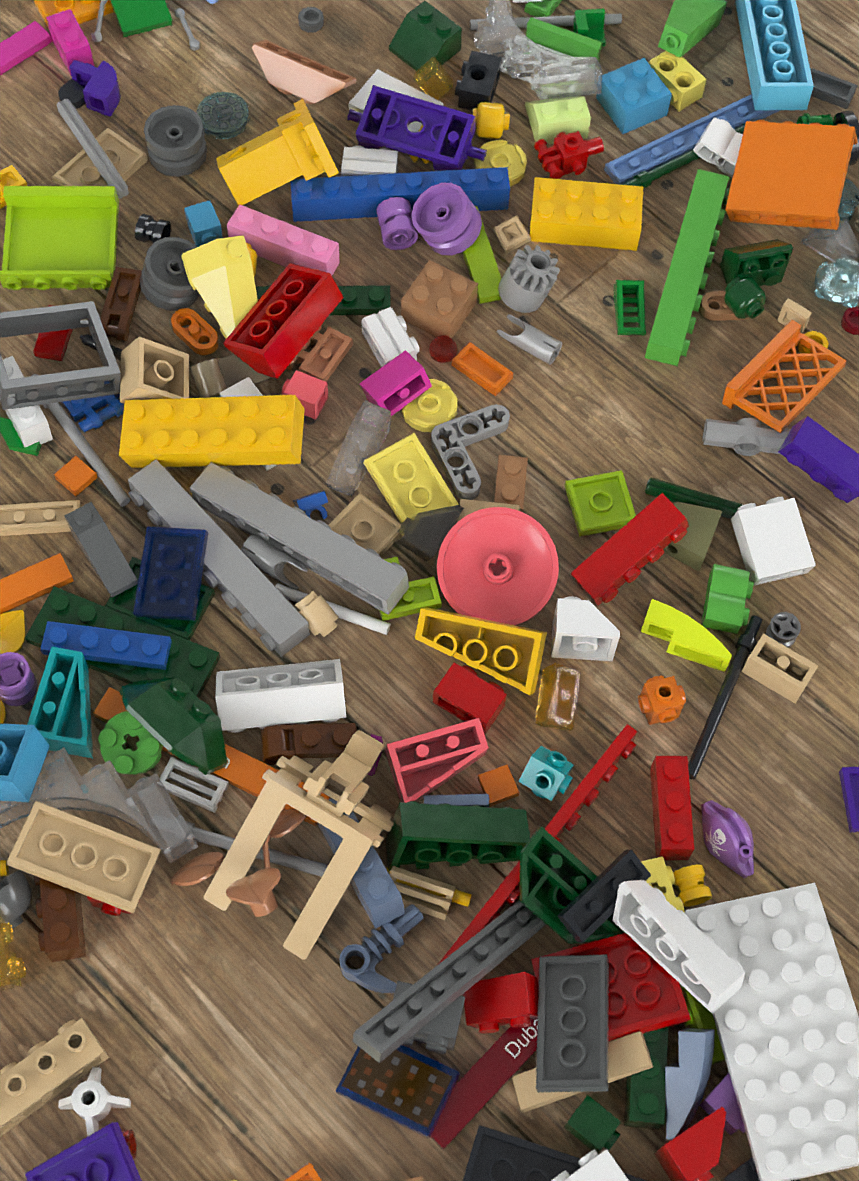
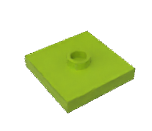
(600, 502)

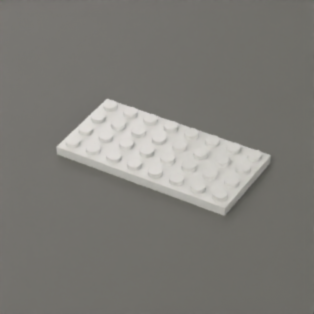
(788, 1032)

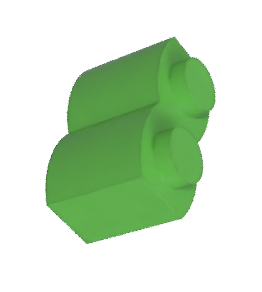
(726, 599)

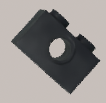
(479, 80)

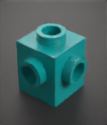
(547, 773)

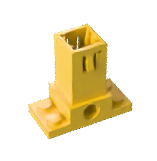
(277, 157)

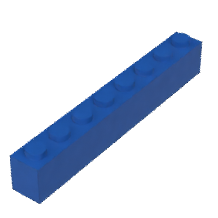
(361, 194)

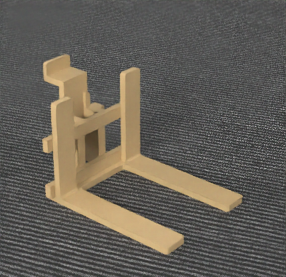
(357, 837)

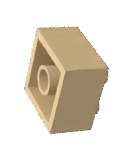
(153, 372)

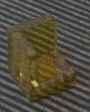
(433, 79)

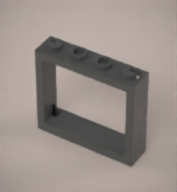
(62, 385)

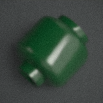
(745, 297)

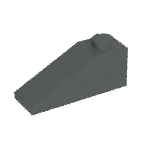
(101, 549)

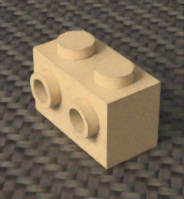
(779, 668)

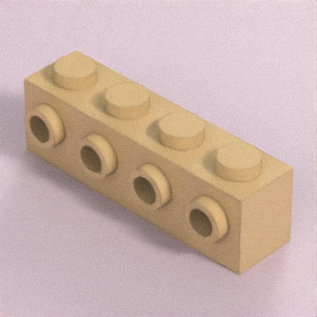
(47, 1072)

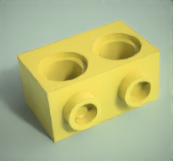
(680, 78)

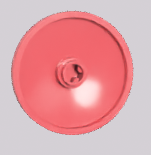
(498, 566)

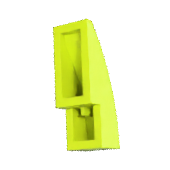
(685, 636)

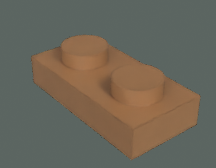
(511, 480)

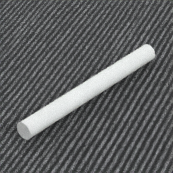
(342, 612)

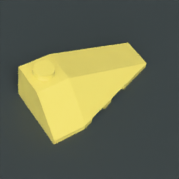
(224, 279)

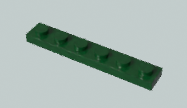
(356, 300)

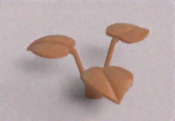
(250, 890)

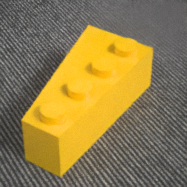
(496, 648)

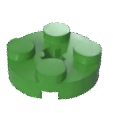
(113, 748)

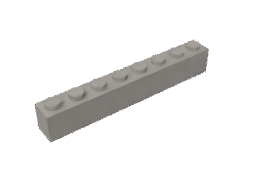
(300, 537)
(224, 562)

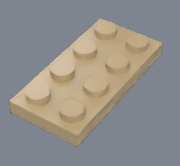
(83, 857)

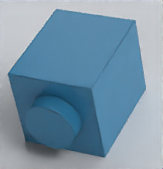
(203, 223)

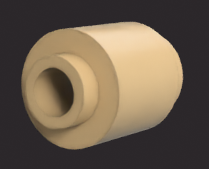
(317, 614)

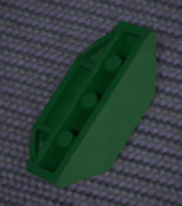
(178, 721)
(552, 880)

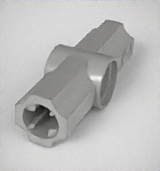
(745, 436)

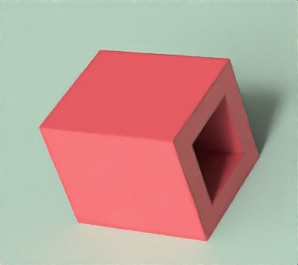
(309, 391)

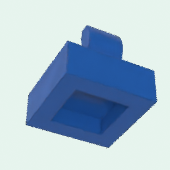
(312, 502)

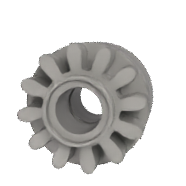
(528, 279)

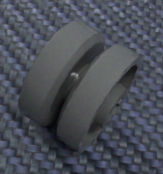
(175, 140)
(164, 275)

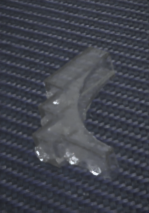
(549, 73)
(102, 791)

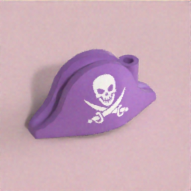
(728, 838)

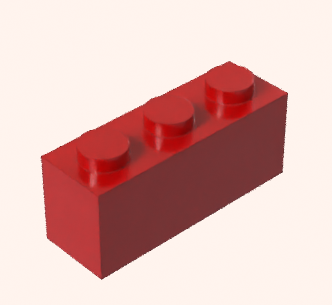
(672, 807)

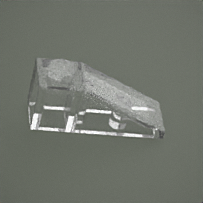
(361, 442)

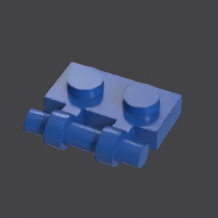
(86, 408)

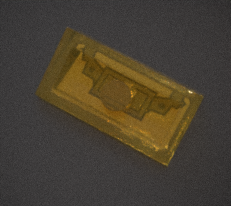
(558, 697)

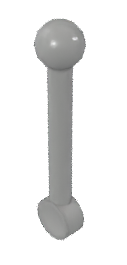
(97, 36)
(194, 43)

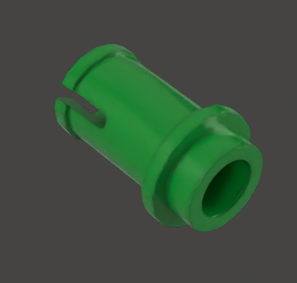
(822, 119)

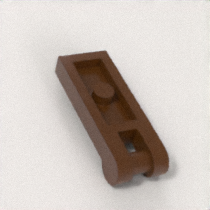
(121, 302)

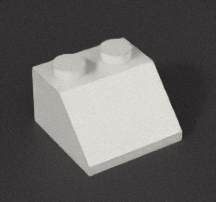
(582, 631)

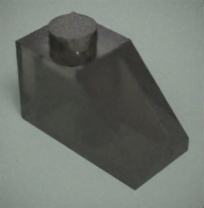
(427, 530)

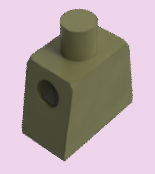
(695, 544)

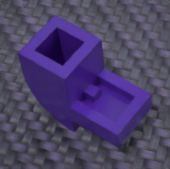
(99, 84)

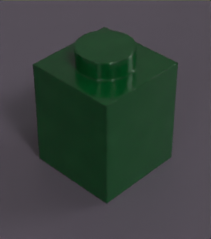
(593, 1125)

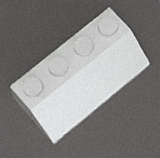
(280, 695)

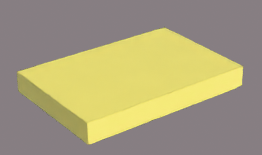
(409, 479)

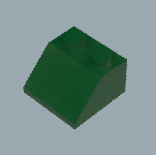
(424, 35)

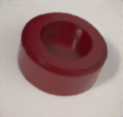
(850, 320)

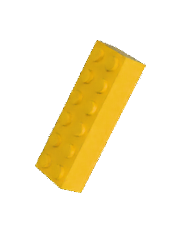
(212, 430)

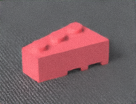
(433, 758)

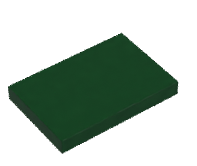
(125, 603)

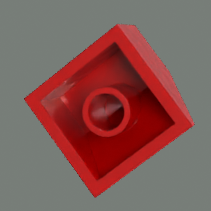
(695, 1150)

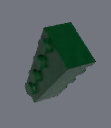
(455, 834)

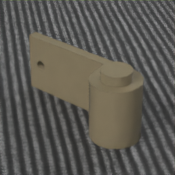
(217, 375)

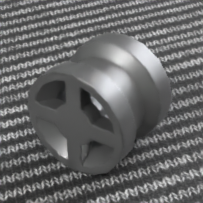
(787, 624)

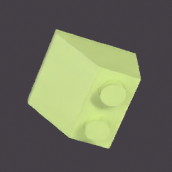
(558, 115)

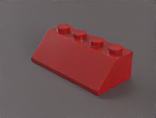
(284, 319)

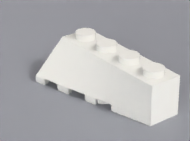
(677, 944)

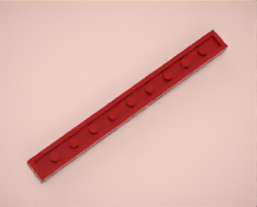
(564, 819)

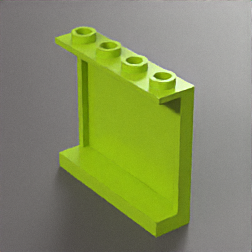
(59, 237)

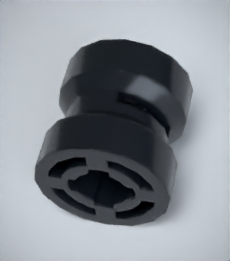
(151, 230)

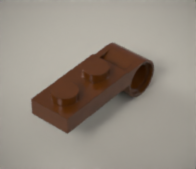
(305, 741)

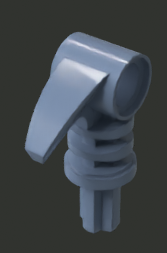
(373, 947)

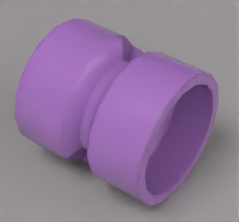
(396, 223)
(16, 680)

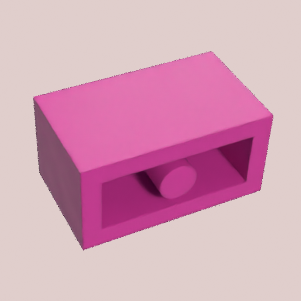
(69, 38)
(396, 383)

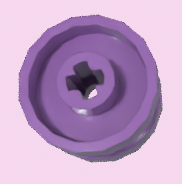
(446, 219)

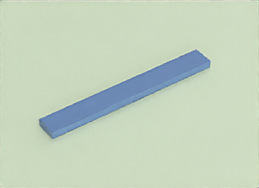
(680, 141)

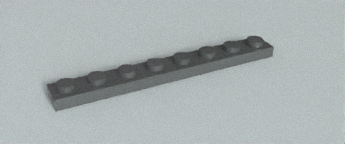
(446, 982)

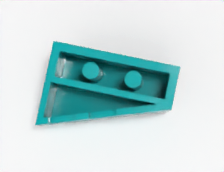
(63, 703)

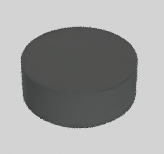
(311, 19)

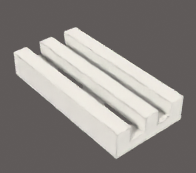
(189, 796)

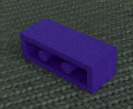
(823, 458)

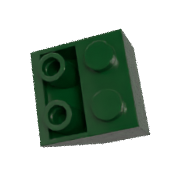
(761, 261)

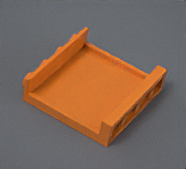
(790, 174)

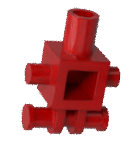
(567, 154)

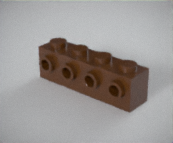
(62, 921)

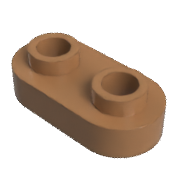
(715, 300)

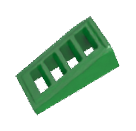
(629, 287)

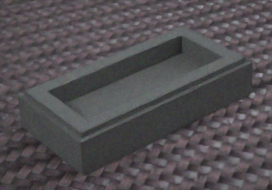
(832, 89)

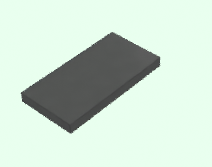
(573, 1024)

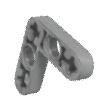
(459, 439)

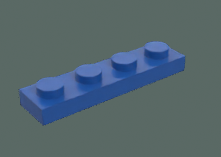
(109, 644)

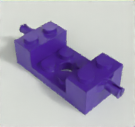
(444, 135)

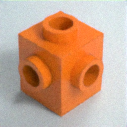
(661, 699)

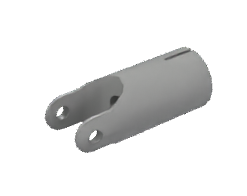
(533, 341)
(270, 559)

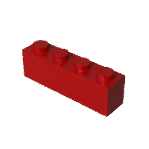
(631, 549)

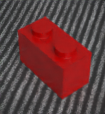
(469, 696)
(501, 1002)

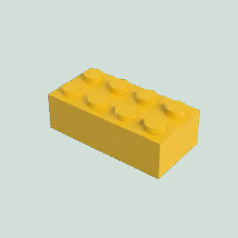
(586, 213)

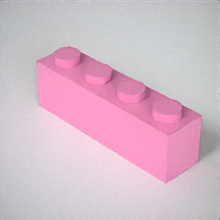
(283, 242)

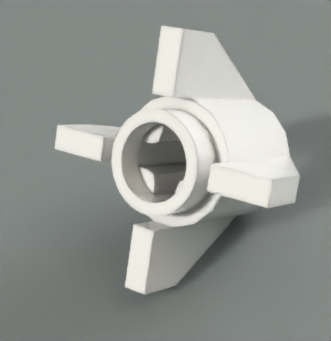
(99, 1108)

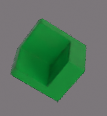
(590, 24)

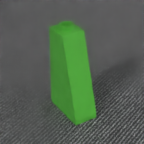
(690, 23)

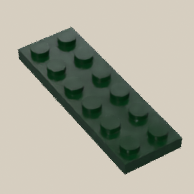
(186, 659)

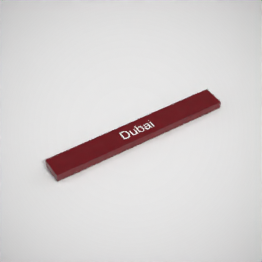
(485, 1080)

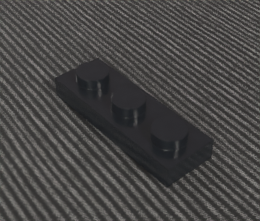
(599, 898)

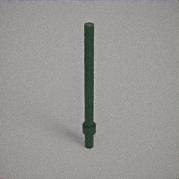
(645, 178)

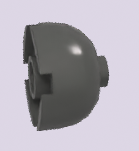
(14, 898)

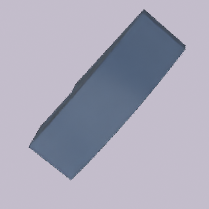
(688, 1078)

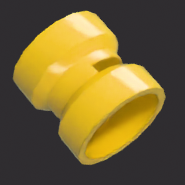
(691, 884)

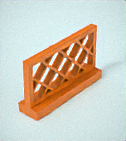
(762, 368)

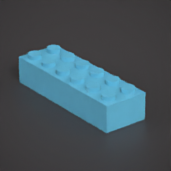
(775, 54)

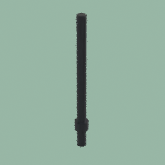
(744, 646)

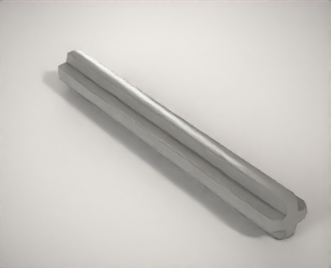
(92, 147)

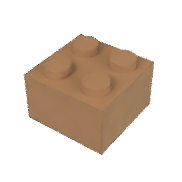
(439, 300)

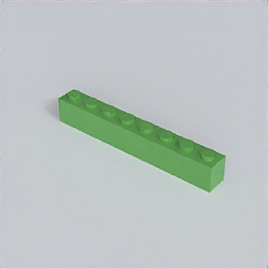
(687, 267)

